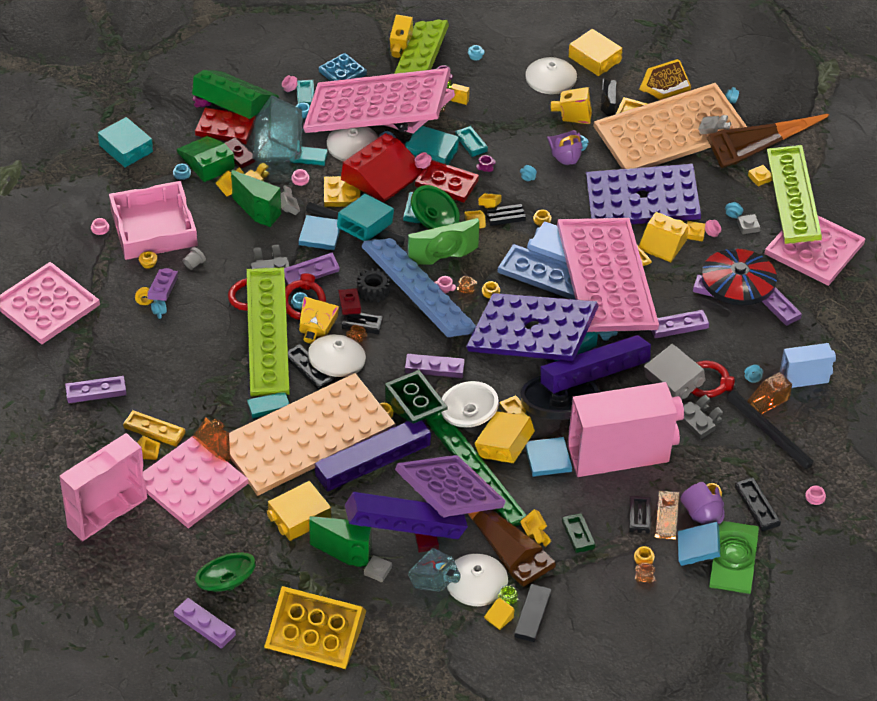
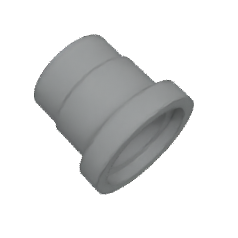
(194, 258)

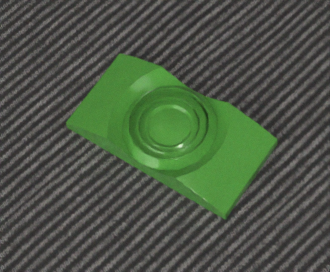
(443, 242)
(737, 557)

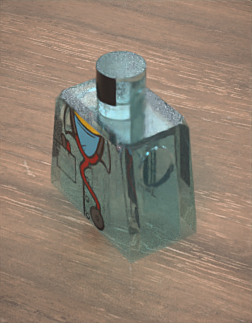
(434, 571)

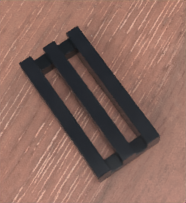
(505, 214)
(361, 319)
(639, 526)

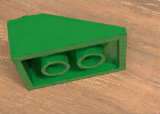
(208, 157)
(256, 198)
(341, 540)

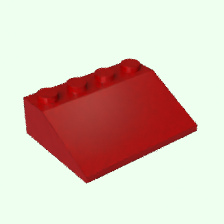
(381, 168)

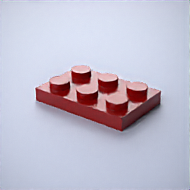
(224, 125)
(452, 180)

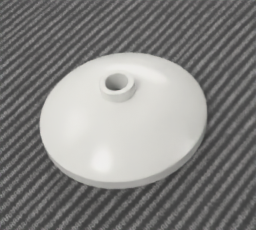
(551, 75)
(347, 142)
(336, 355)
(470, 404)
(478, 587)

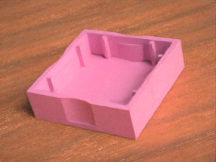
(153, 220)
(103, 486)

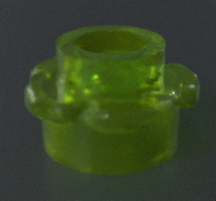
(508, 591)

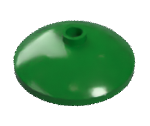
(434, 207)
(225, 572)

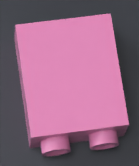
(623, 428)

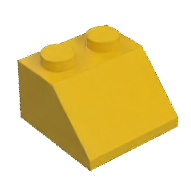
(664, 237)

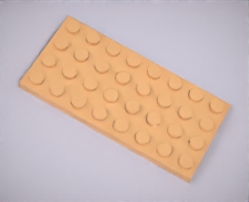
(665, 127)
(306, 431)

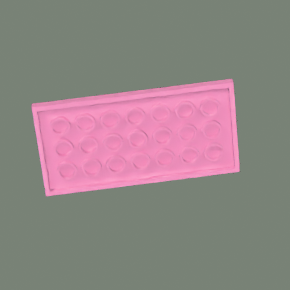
(377, 100)
(608, 270)

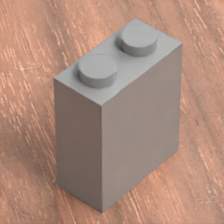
(676, 370)

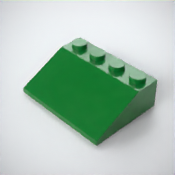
(230, 92)

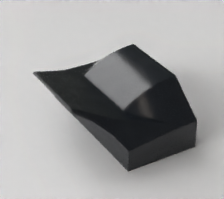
(608, 97)

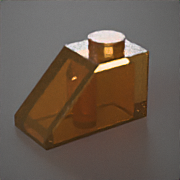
(771, 393)
(214, 438)
(667, 514)

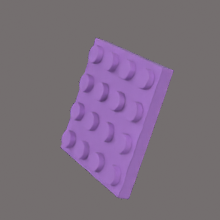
(450, 485)

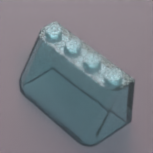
(277, 132)

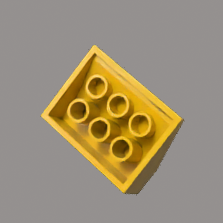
(315, 627)

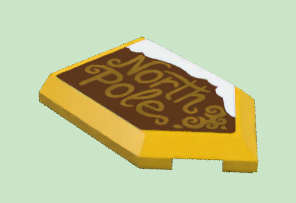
(665, 80)

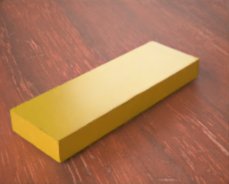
(154, 428)

